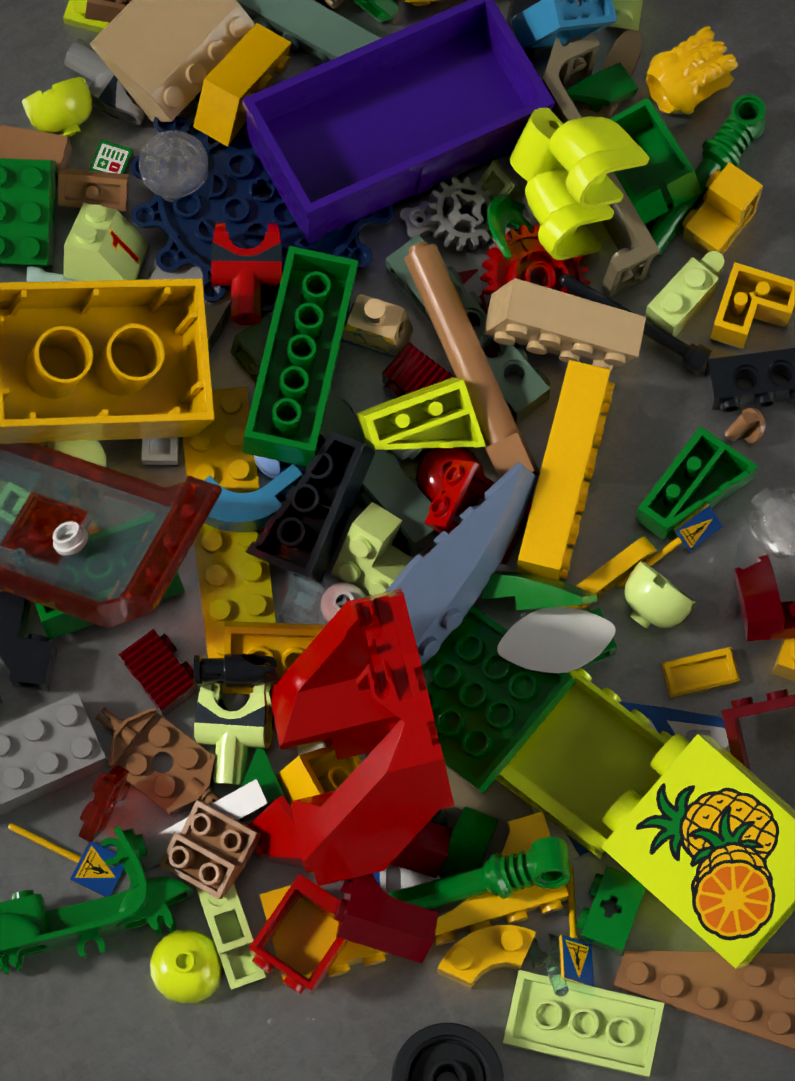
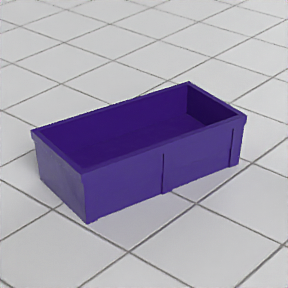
(395, 116)

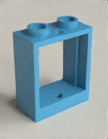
(546, 19)

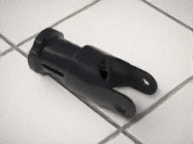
(233, 670)

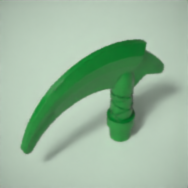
(500, 213)

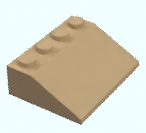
(169, 48)

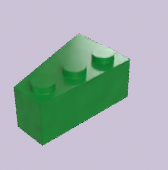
(699, 475)

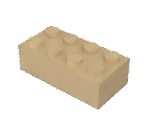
(563, 325)

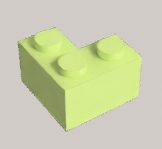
(368, 552)

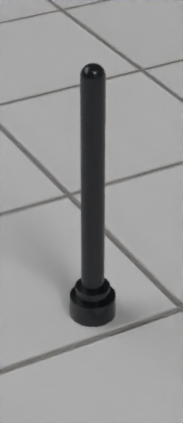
(692, 355)

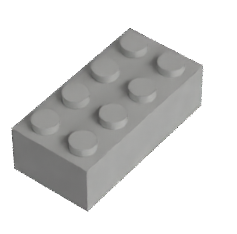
(47, 752)

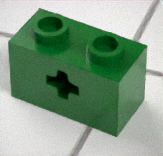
(611, 932)

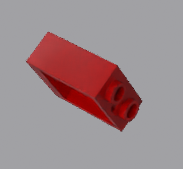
(266, 961)

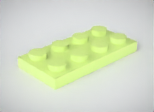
(584, 1025)

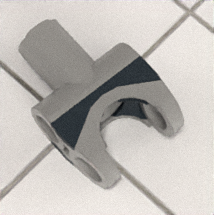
(106, 89)

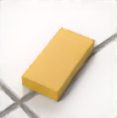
(700, 673)

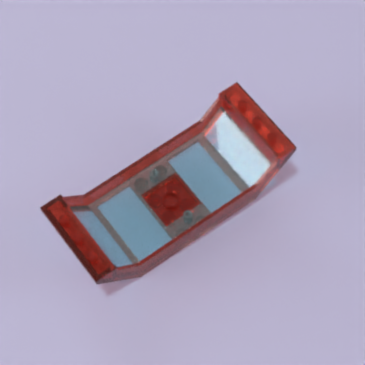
(132, 527)

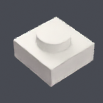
(160, 451)

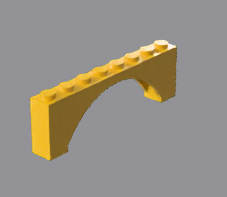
(309, 932)

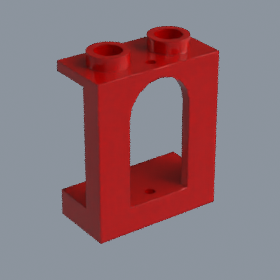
(457, 479)

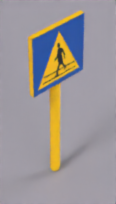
(690, 532)
(91, 867)
(575, 954)

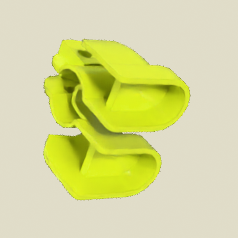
(569, 178)

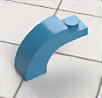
(251, 510)

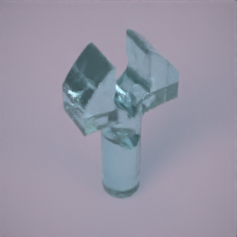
(551, 963)

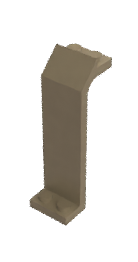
(626, 227)

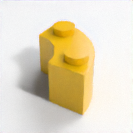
(486, 951)

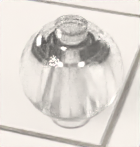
(773, 522)

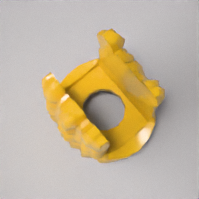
(690, 73)

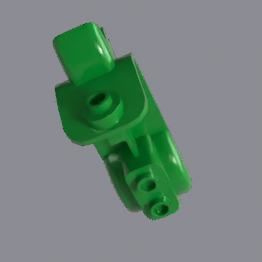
(33, 930)

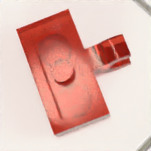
(108, 791)

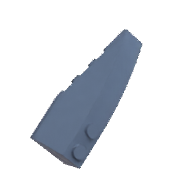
(455, 572)

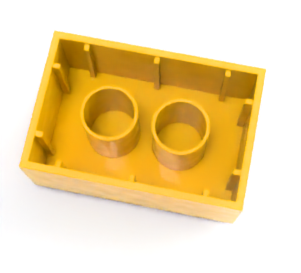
(103, 360)

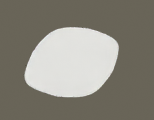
(556, 639)

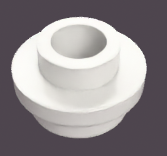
(69, 538)

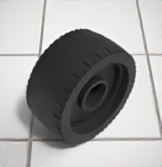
(444, 1049)

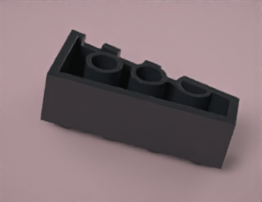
(316, 510)

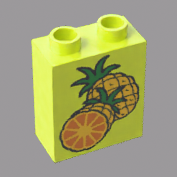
(710, 846)

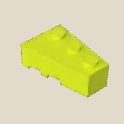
(423, 419)

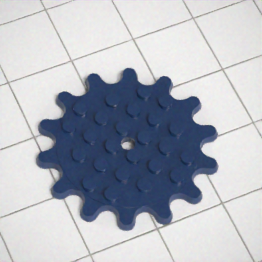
(230, 199)

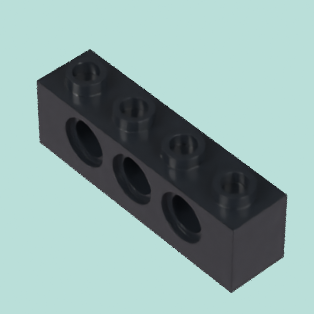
(758, 368)

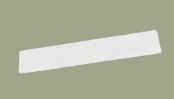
(236, 804)

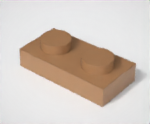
(93, 187)

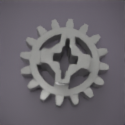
(458, 199)

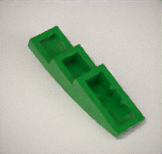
(535, 591)

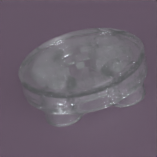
(173, 164)

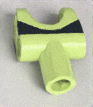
(233, 730)

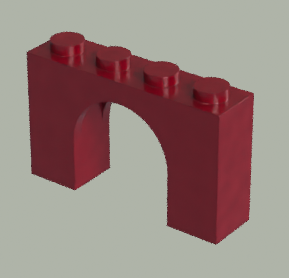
(388, 924)

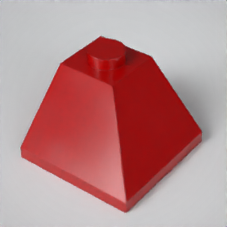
(278, 835)

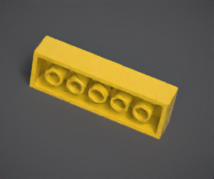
(565, 466)

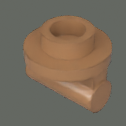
(748, 425)

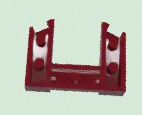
(761, 605)

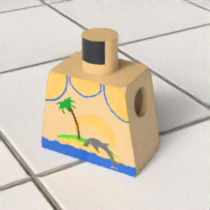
(376, 326)

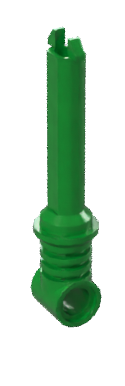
(717, 152)
(502, 875)

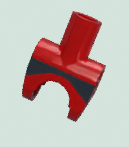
(246, 271)

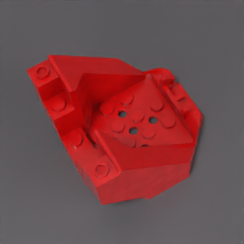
(362, 695)

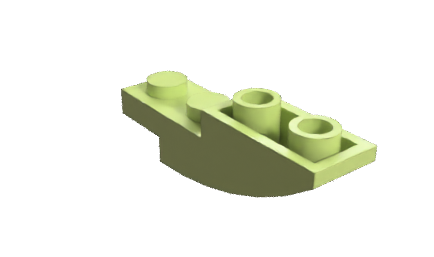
(231, 936)

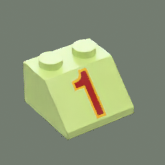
(103, 246)

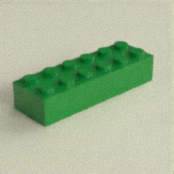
(300, 356)

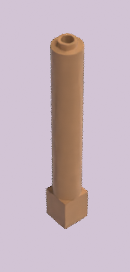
(468, 359)

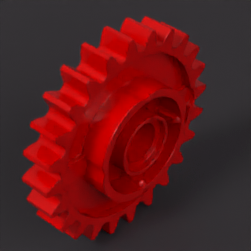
(527, 259)

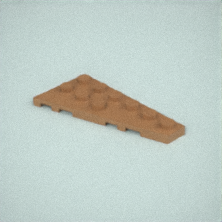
(703, 984)

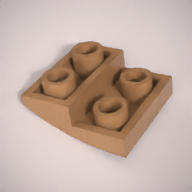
(210, 849)

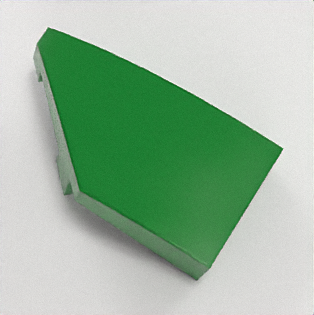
(604, 88)

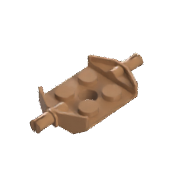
(144, 738)

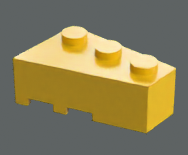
(244, 71)

